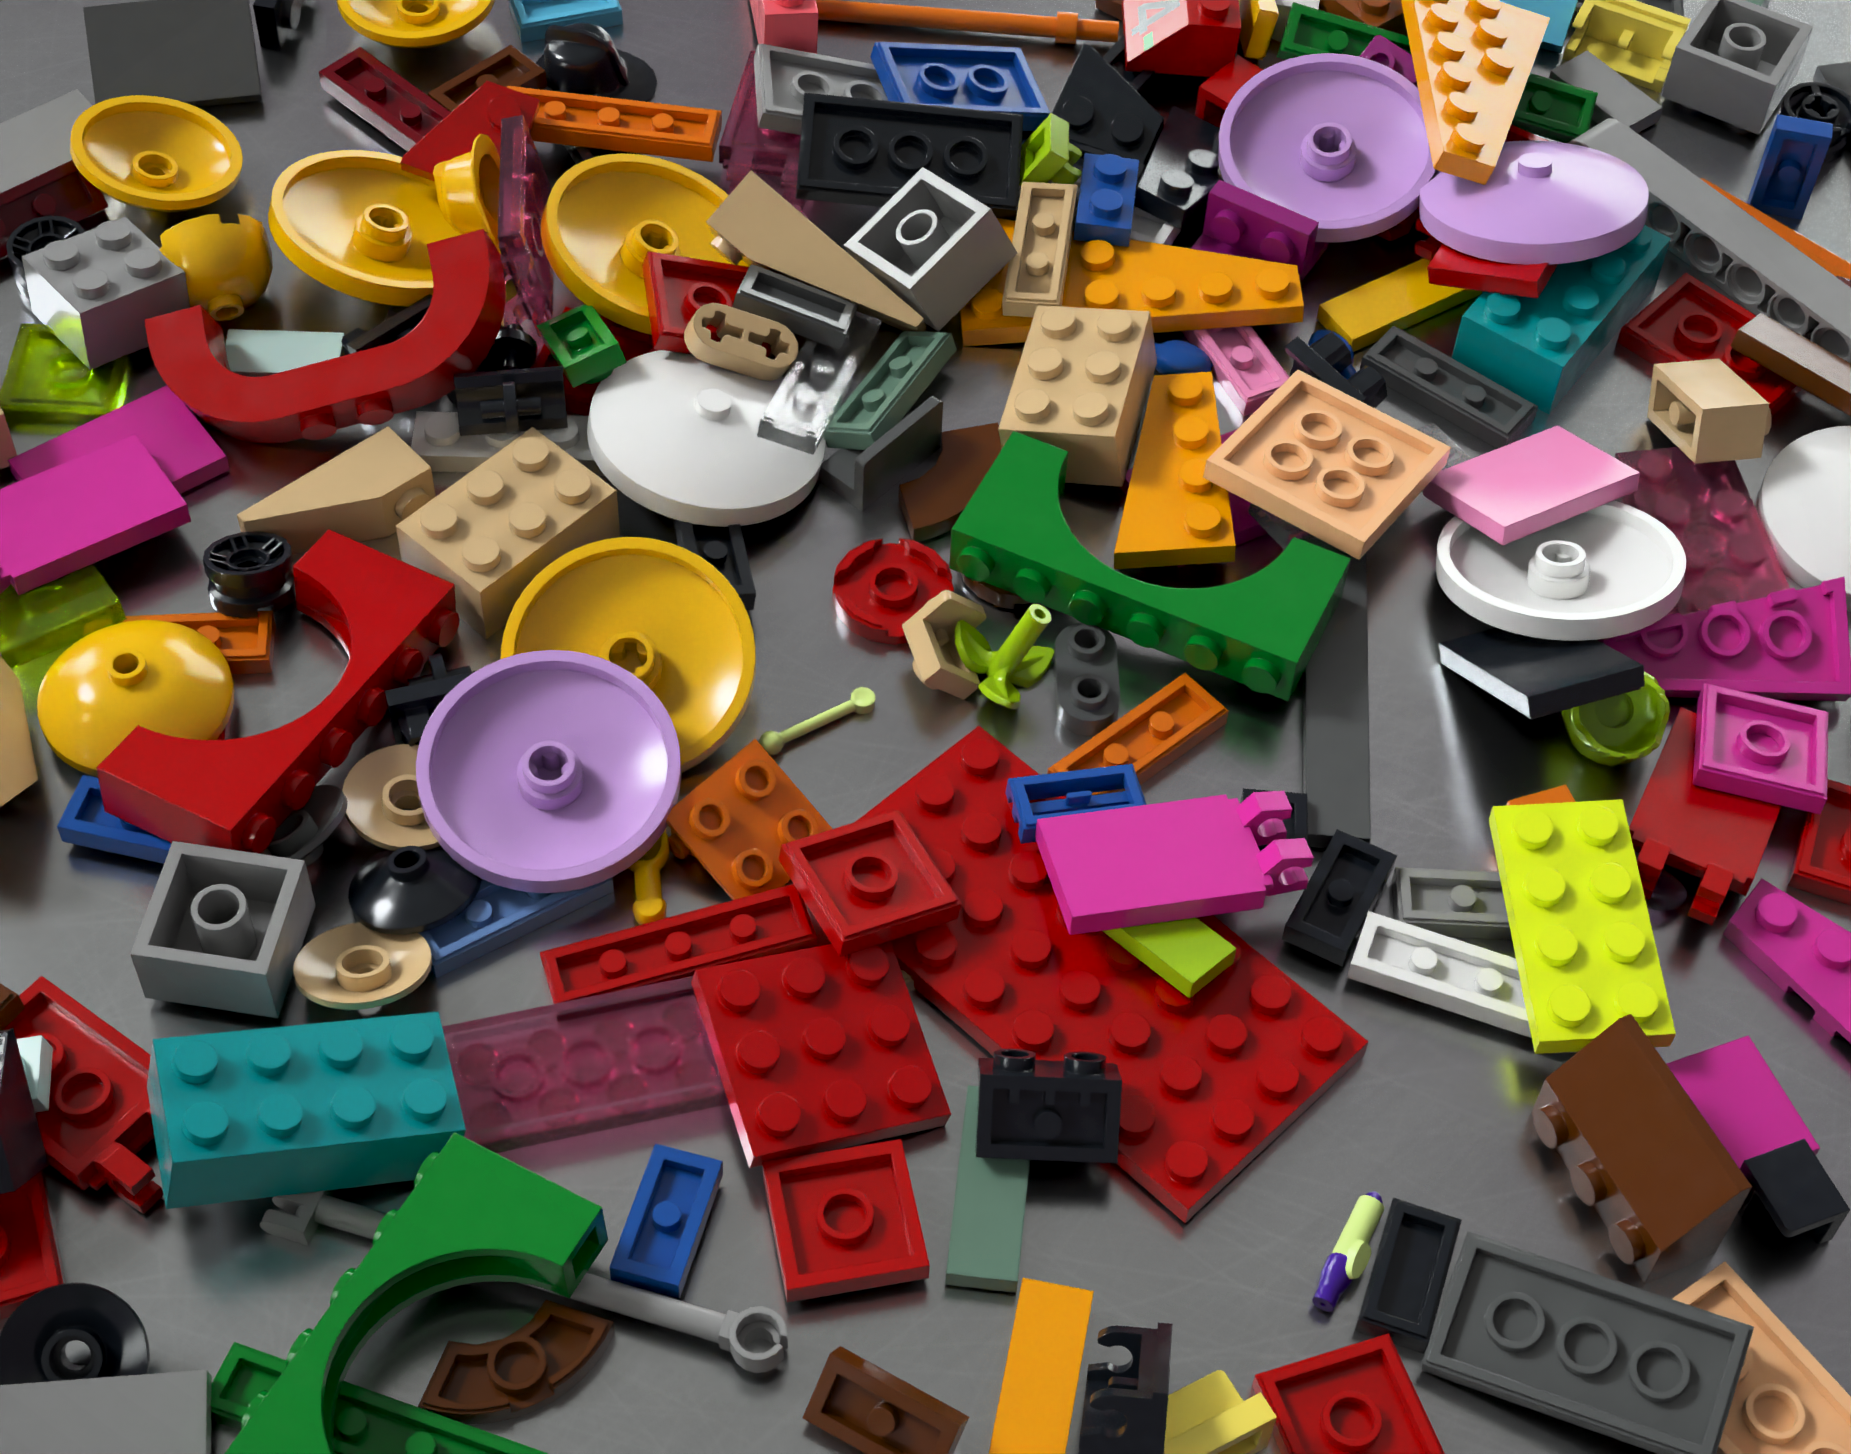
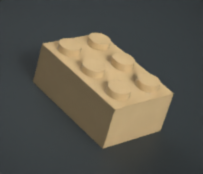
(1084, 387)
(508, 525)

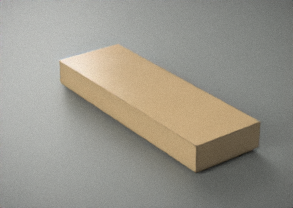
(1043, 247)

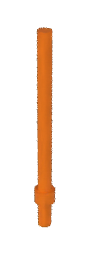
(1065, 27)

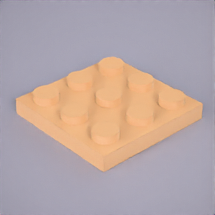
(1327, 463)

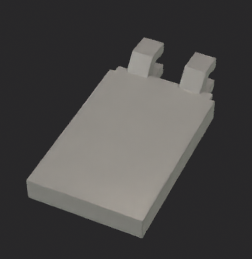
(109, 1415)

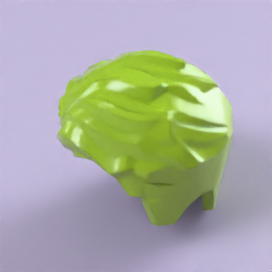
(1620, 726)

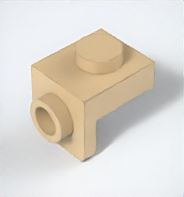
(933, 643)

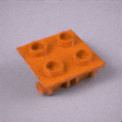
(741, 821)

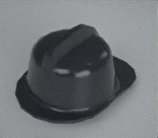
(586, 62)

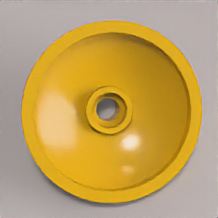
(414, 21)
(156, 153)
(131, 677)

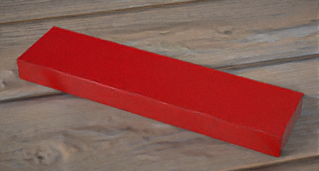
(680, 944)

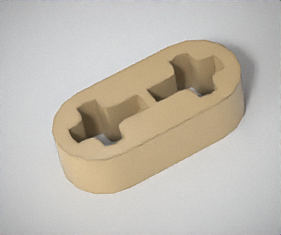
(741, 341)

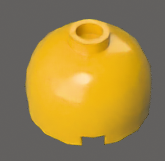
(222, 263)

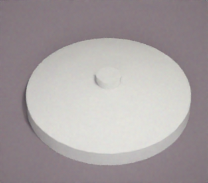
(689, 444)
(1809, 507)
(1567, 582)

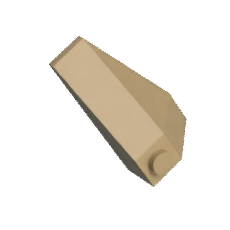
(772, 234)

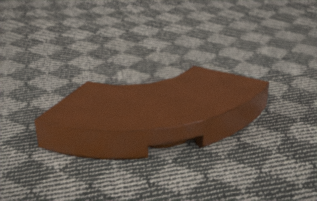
(941, 494)
(520, 1371)

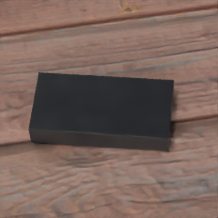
(1408, 1275)

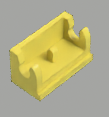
(1628, 38)

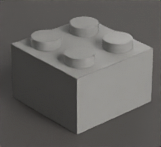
(1736, 62)
(932, 247)
(102, 289)
(223, 929)

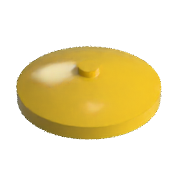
(614, 212)
(359, 224)
(656, 616)

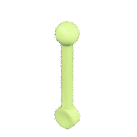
(861, 702)

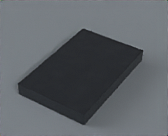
(1541, 673)

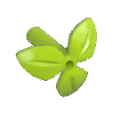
(1015, 660)

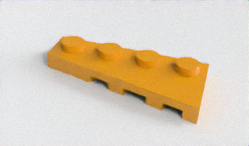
(1169, 506)

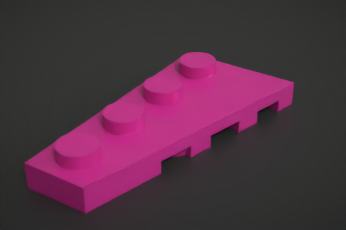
(1767, 646)
(1797, 952)

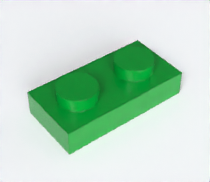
(582, 345)

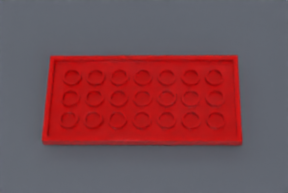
(1199, 1074)

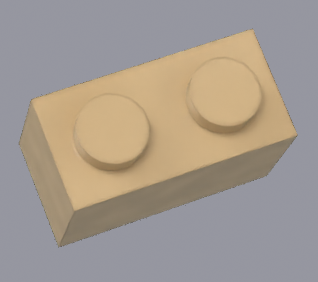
(1708, 411)

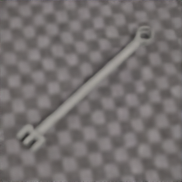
(730, 1330)

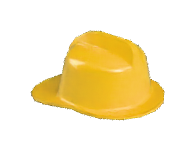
(470, 189)

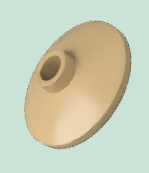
(377, 794)
(361, 967)

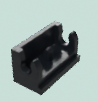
(1128, 1402)

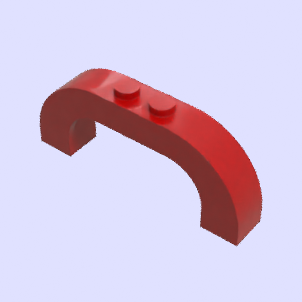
(350, 388)

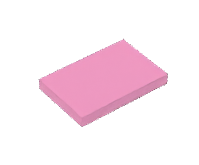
(1531, 484)

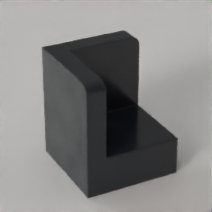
(1794, 1192)

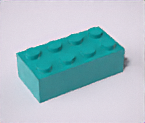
(1550, 341)
(300, 1107)

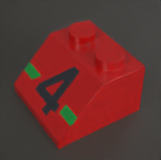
(1180, 35)

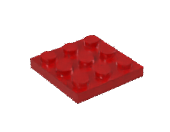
(818, 1050)

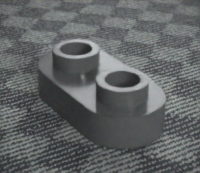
(1086, 673)

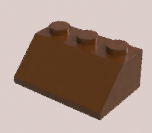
(1640, 1152)

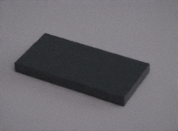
(871, 148)

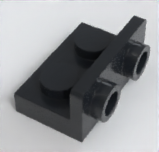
(1048, 1107)

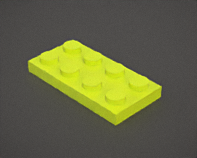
(1578, 922)

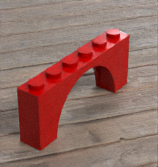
(245, 787)

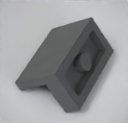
(869, 473)

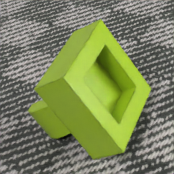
(1049, 154)

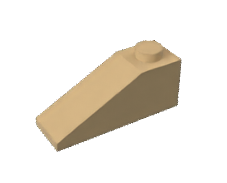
(353, 494)

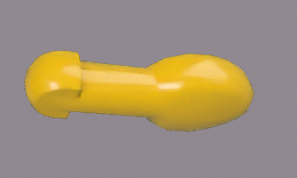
(647, 877)

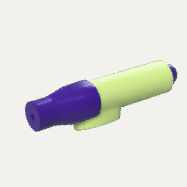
(1350, 1252)

